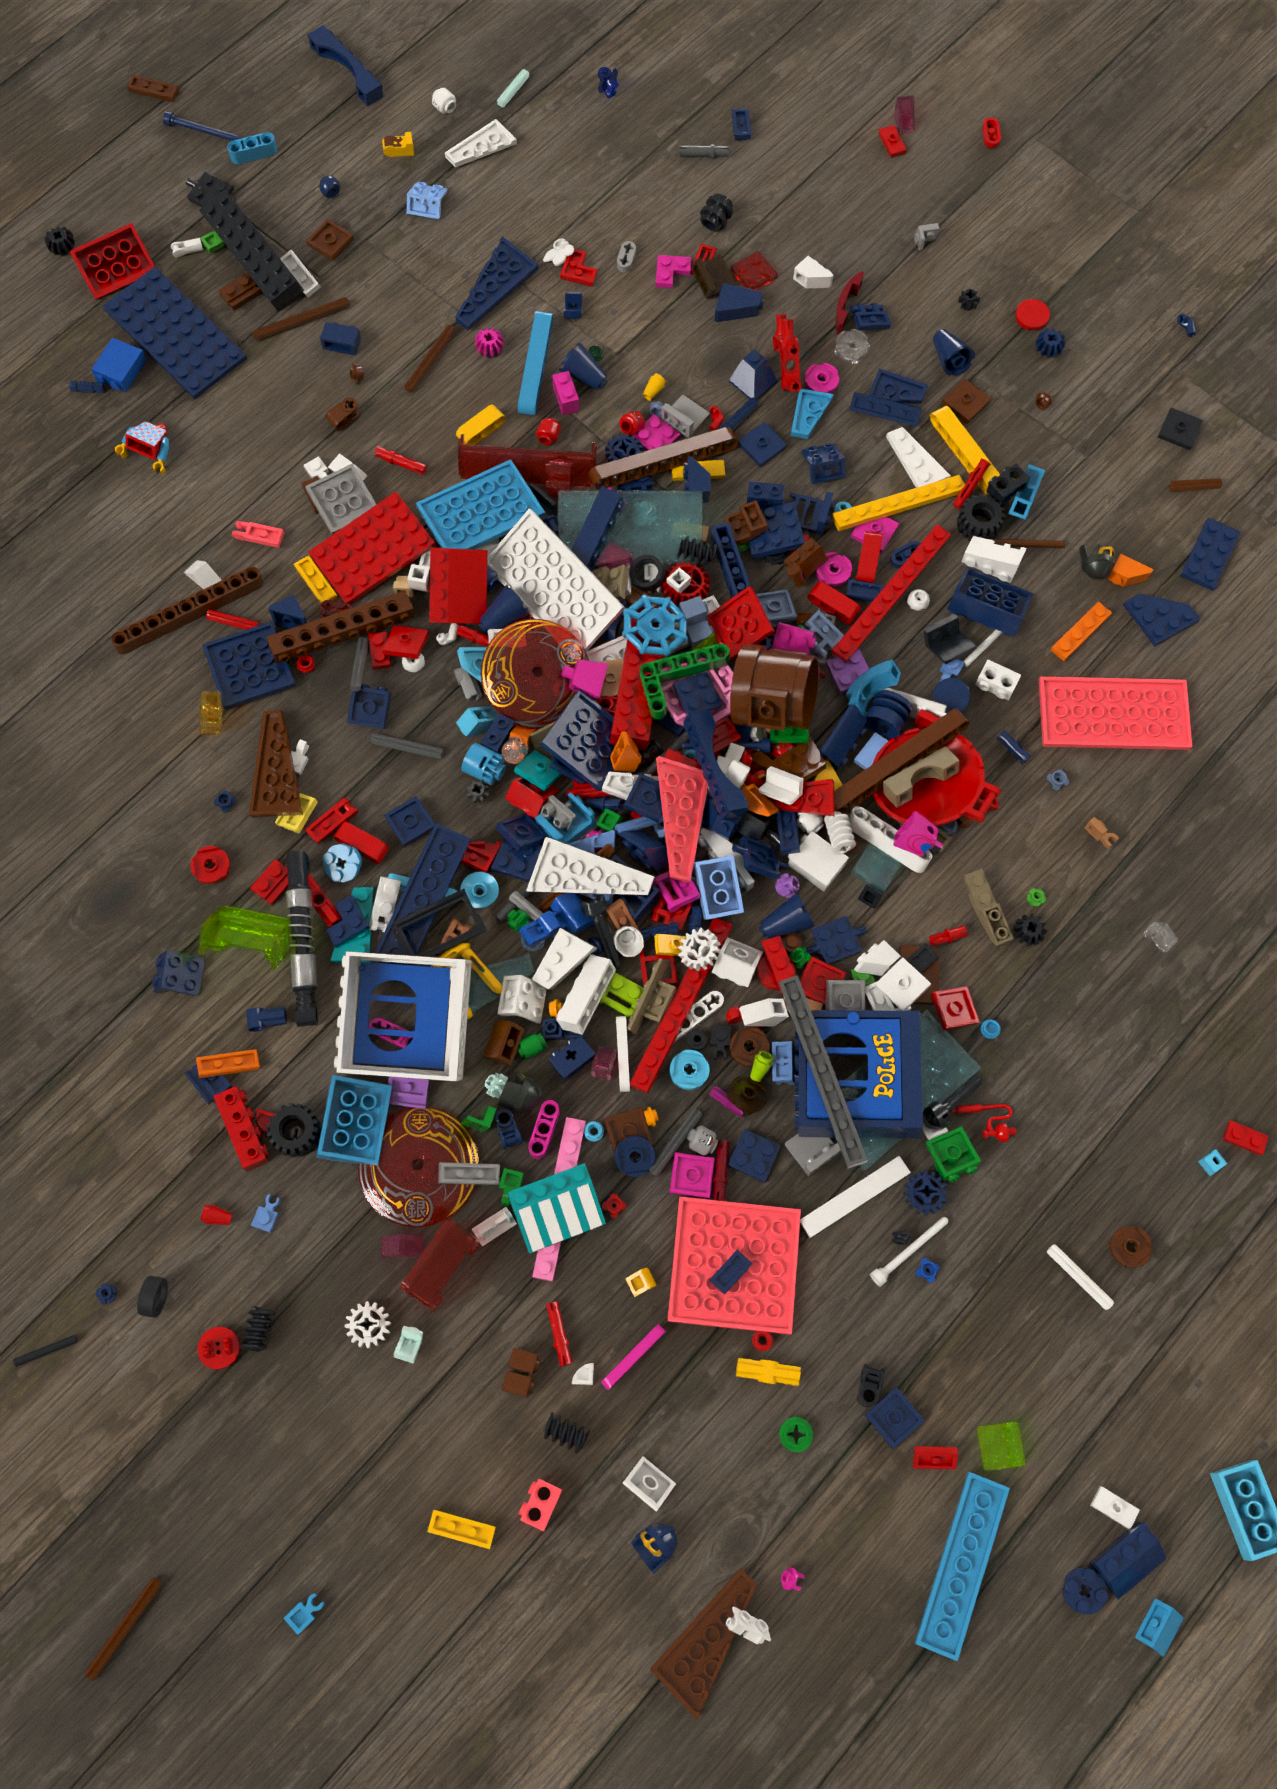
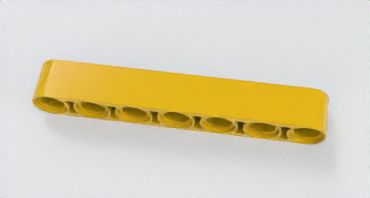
(961, 443)

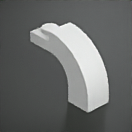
(420, 574)

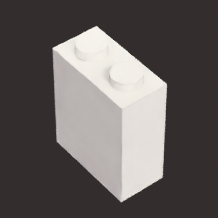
(817, 861)

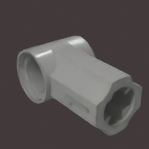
(469, 685)

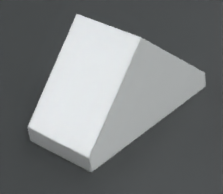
(202, 574)

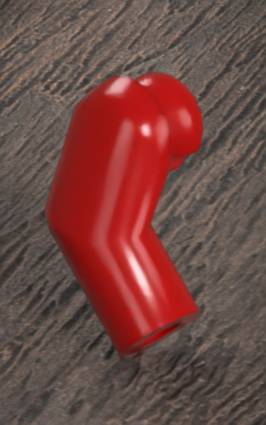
(717, 418)

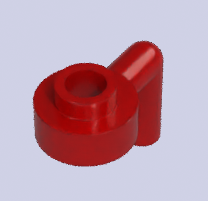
(734, 1016)

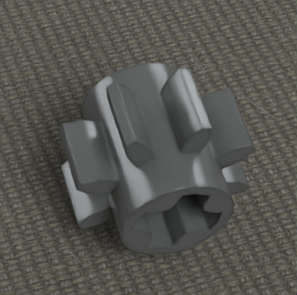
(478, 786)

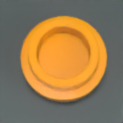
(554, 1007)
(651, 1116)

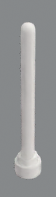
(880, 1275)

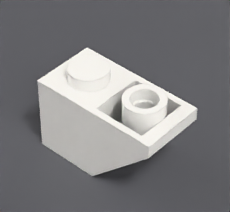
(812, 274)
(878, 960)
(764, 1012)

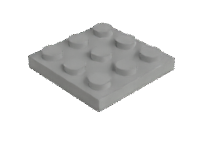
(340, 497)

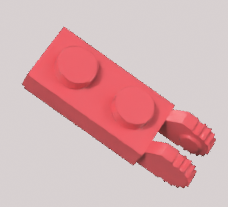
(259, 534)

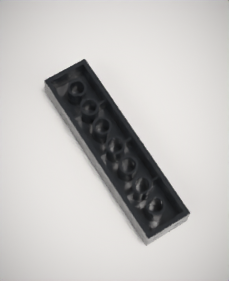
(251, 250)

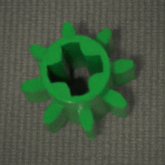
(517, 919)

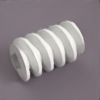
(840, 833)

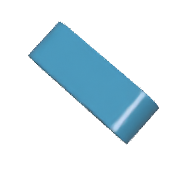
(252, 148)

